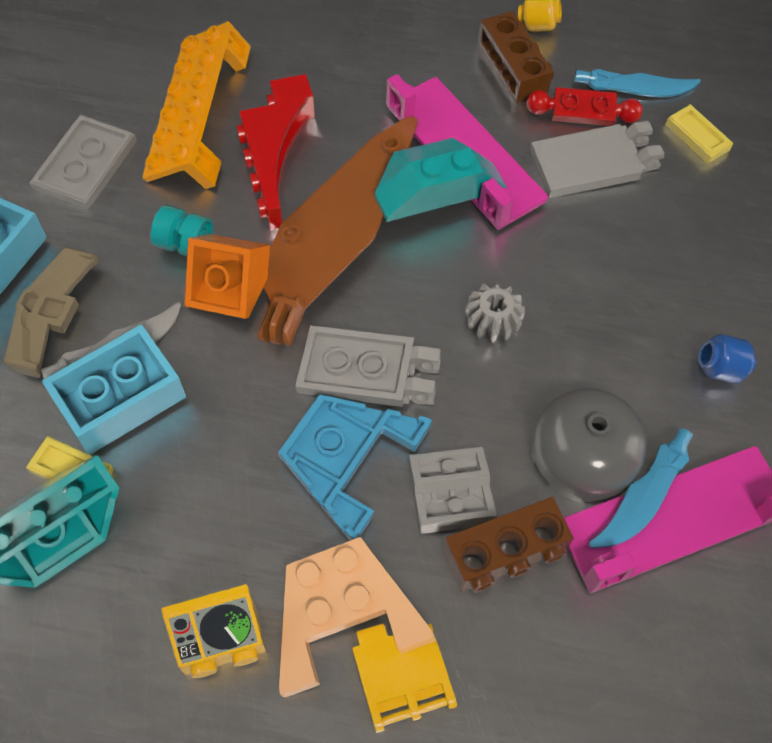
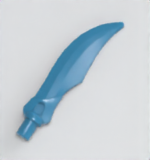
(636, 84)
(646, 494)

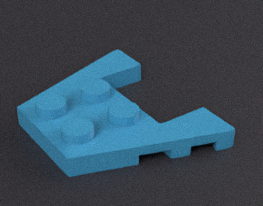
(333, 444)

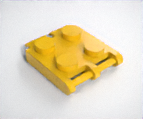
(400, 679)

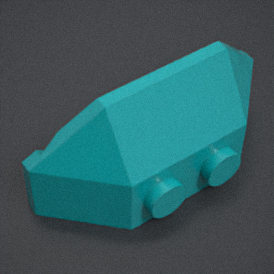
(432, 178)
(56, 524)

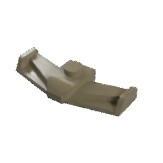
(45, 308)

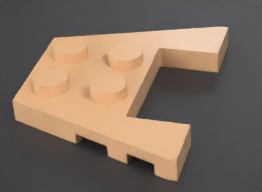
(333, 594)

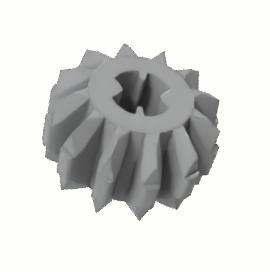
(494, 312)

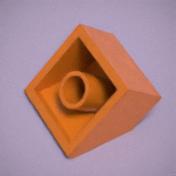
(225, 274)

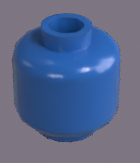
(727, 358)

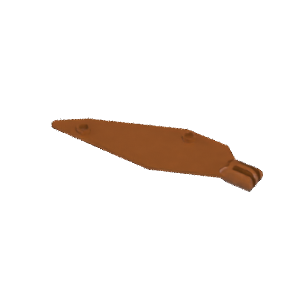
(327, 233)

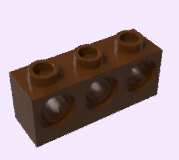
(514, 56)
(513, 527)

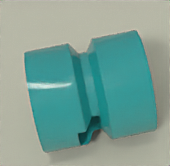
(174, 227)

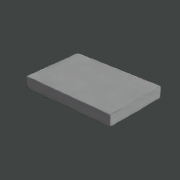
(83, 162)

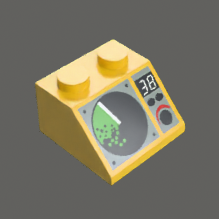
(214, 631)

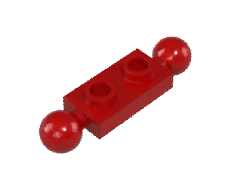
(584, 106)

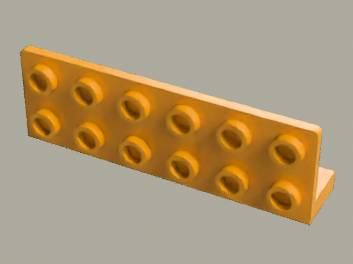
(188, 102)

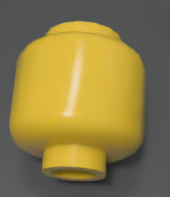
(540, 15)

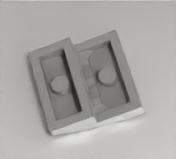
(451, 489)

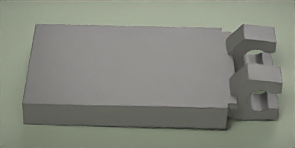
(595, 158)
(366, 367)

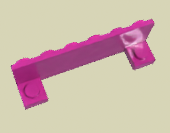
(444, 117)
(697, 512)

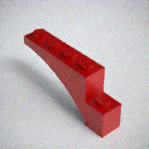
(269, 136)

